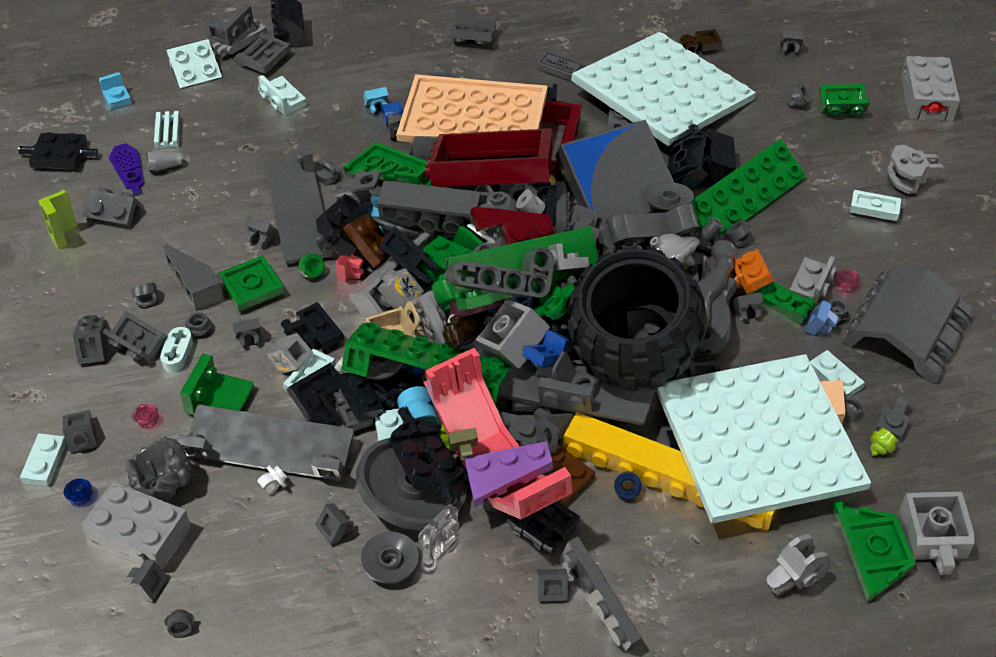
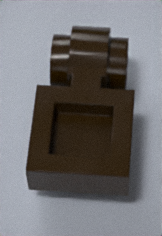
(705, 40)
(459, 329)

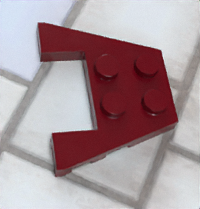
(516, 225)

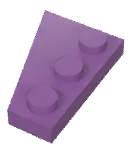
(498, 470)

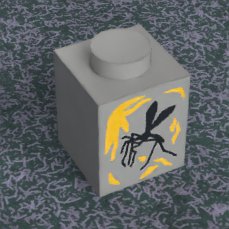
(399, 288)
(289, 353)

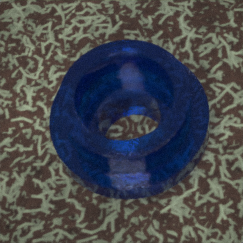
(78, 497)

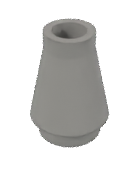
(161, 160)

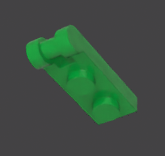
(783, 302)

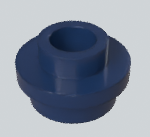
(621, 491)

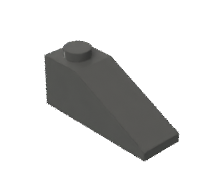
(195, 278)

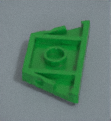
(875, 547)

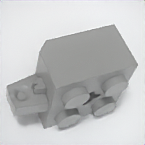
(511, 331)
(937, 527)

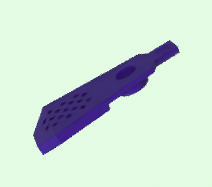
(127, 165)

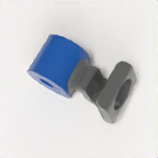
(392, 116)

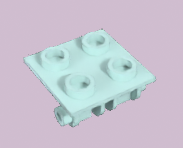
(194, 63)

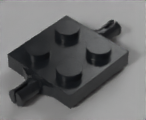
(58, 151)

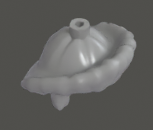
(676, 247)

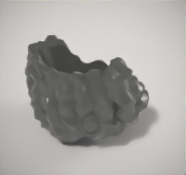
(159, 469)

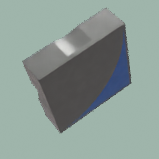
(614, 169)

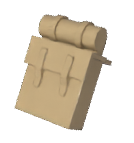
(399, 320)

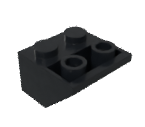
(288, 22)

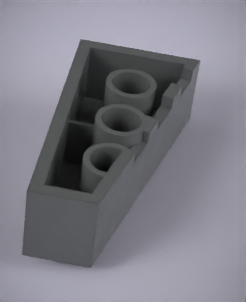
(427, 206)

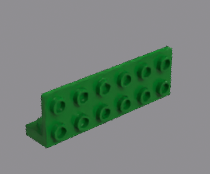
(749, 187)
(511, 257)
(415, 351)

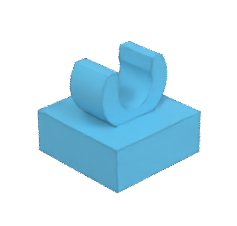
(375, 97)

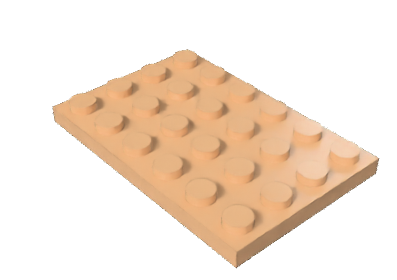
(469, 105)

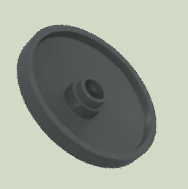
(390, 493)

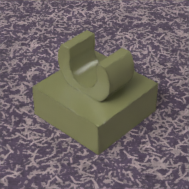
(463, 441)

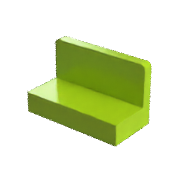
(58, 216)

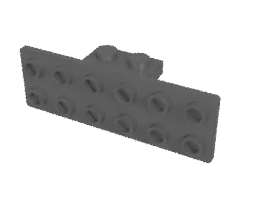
(605, 401)

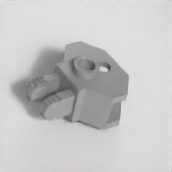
(913, 168)
(798, 566)

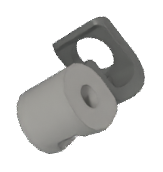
(527, 200)

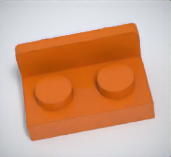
(751, 272)

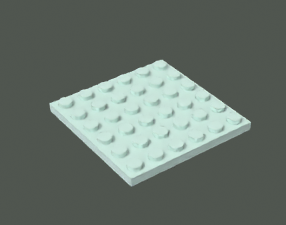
(664, 86)
(761, 438)

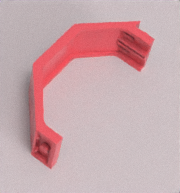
(465, 403)

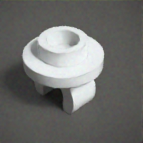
(272, 480)

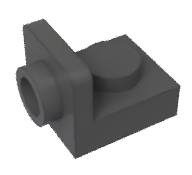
(79, 431)

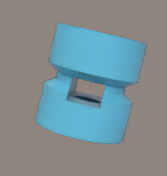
(419, 404)

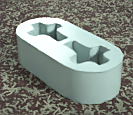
(171, 348)

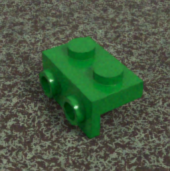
(843, 98)

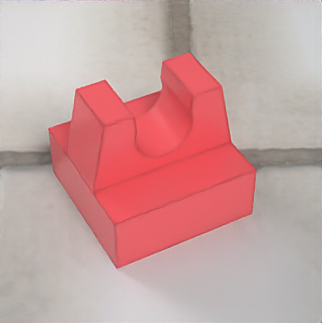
(349, 267)

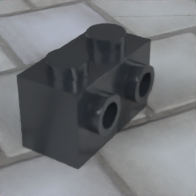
(719, 156)

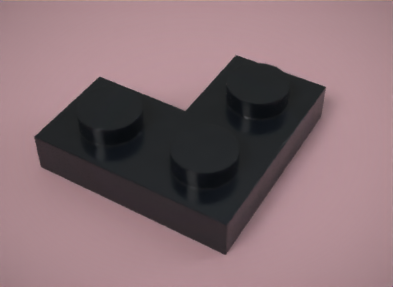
(311, 395)

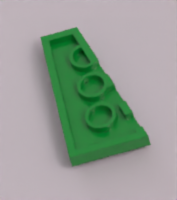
(391, 163)

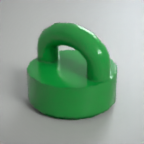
(311, 265)

